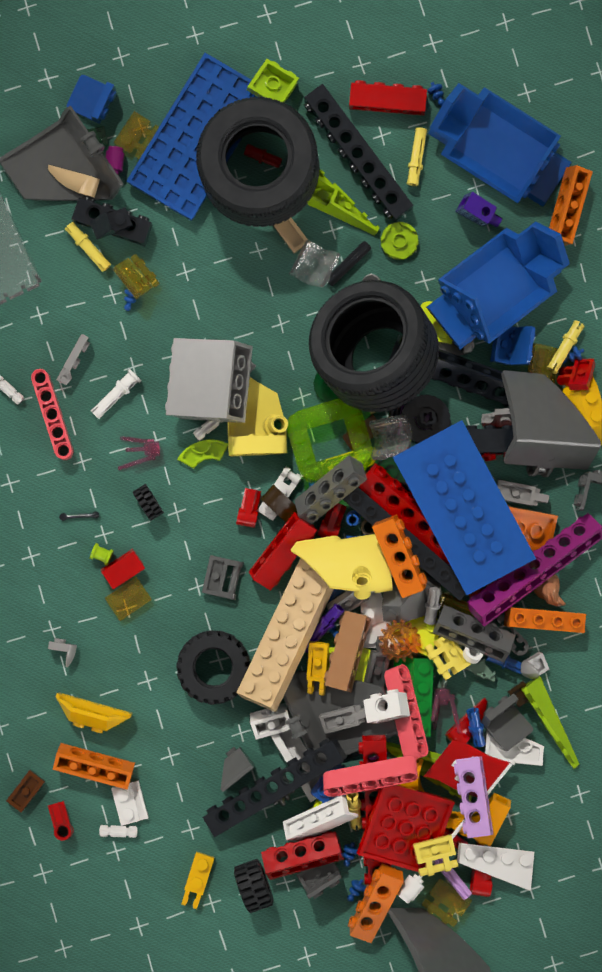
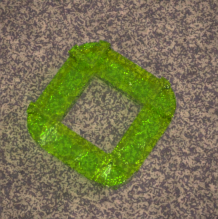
(320, 415)

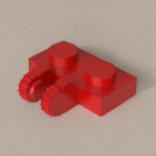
(577, 376)

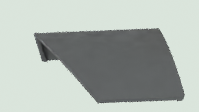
(65, 146)
(546, 426)
(307, 707)
(435, 944)

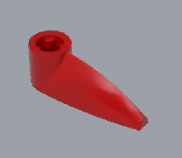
(465, 735)
(480, 882)

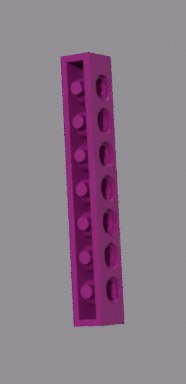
(532, 578)

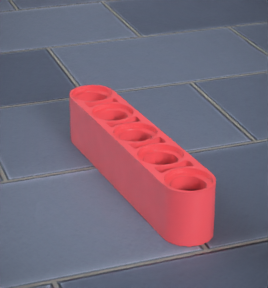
(47, 406)
(409, 728)
(370, 776)

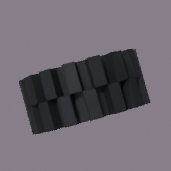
(148, 502)

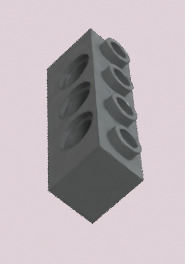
(330, 489)
(461, 628)

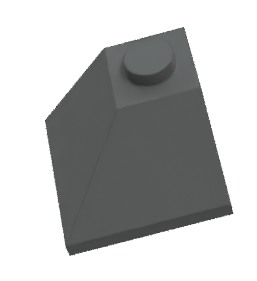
(399, 608)
(235, 766)

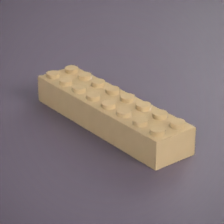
(286, 638)

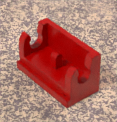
(123, 568)

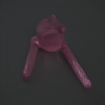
(150, 448)
(442, 697)

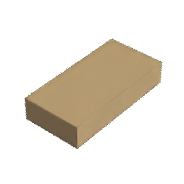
(291, 234)

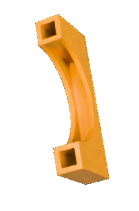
(498, 808)

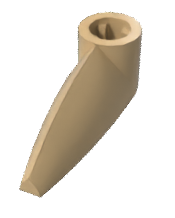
(76, 181)

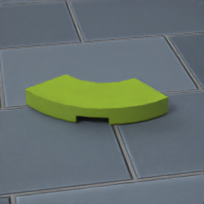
(203, 451)

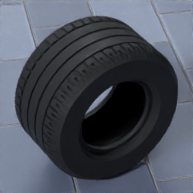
(265, 203)
(352, 316)

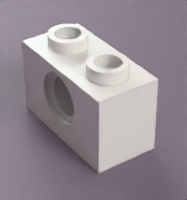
(397, 707)
(268, 722)

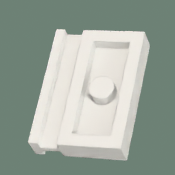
(130, 803)

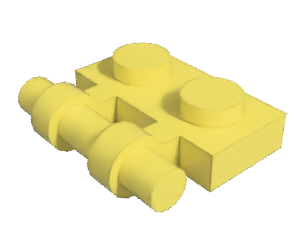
(452, 655)
(432, 850)

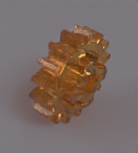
(402, 634)

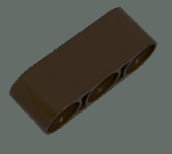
(279, 503)

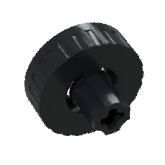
(420, 407)

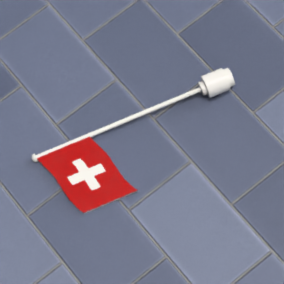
(444, 772)

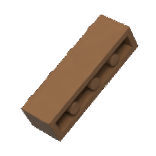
(347, 651)

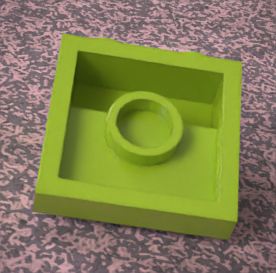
(273, 82)

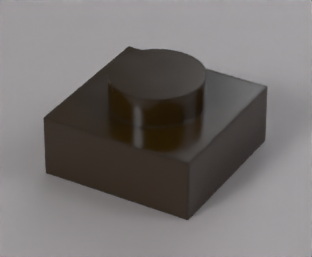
(519, 694)

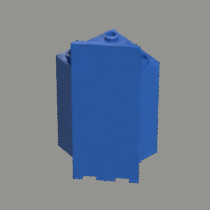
(499, 144)
(499, 284)

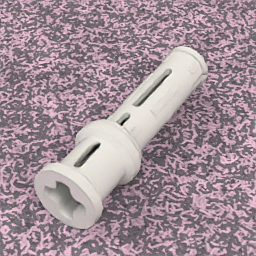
(122, 387)

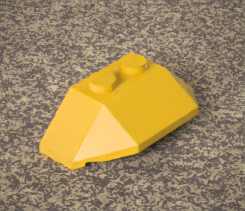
(589, 405)
(91, 714)

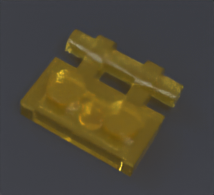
(132, 132)
(133, 279)
(447, 895)

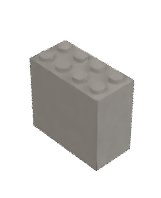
(209, 380)

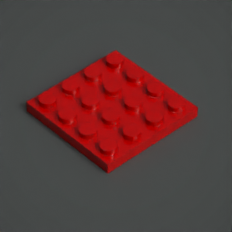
(400, 820)

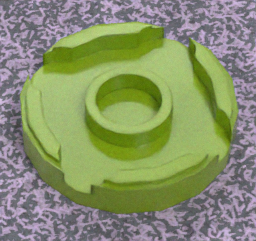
(399, 240)

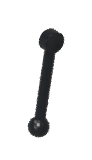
(63, 516)

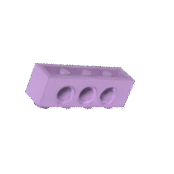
(475, 766)

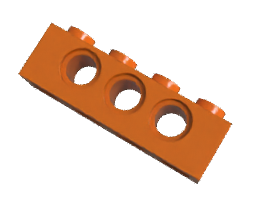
(570, 202)
(406, 585)
(545, 620)
(93, 766)
(367, 928)

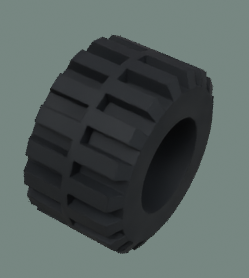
(253, 886)

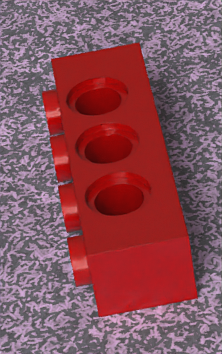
(312, 858)

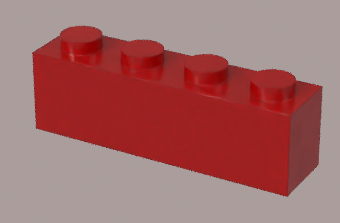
(388, 99)
(278, 555)

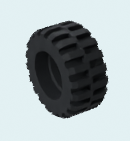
(187, 666)

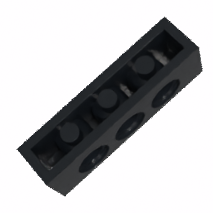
(138, 235)

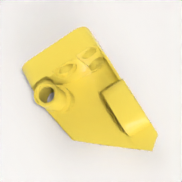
(258, 432)
(348, 563)

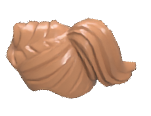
(549, 591)

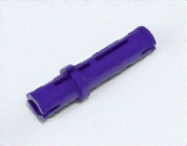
(327, 621)

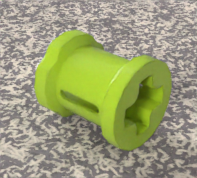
(101, 554)

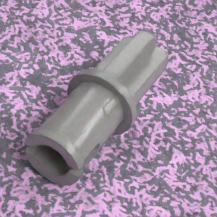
(432, 605)

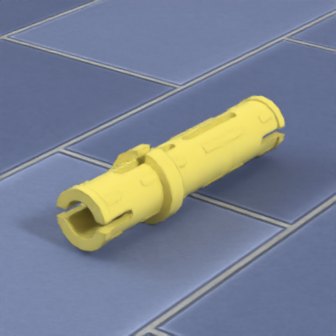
(415, 164)
(82, 240)
(568, 341)
(354, 806)

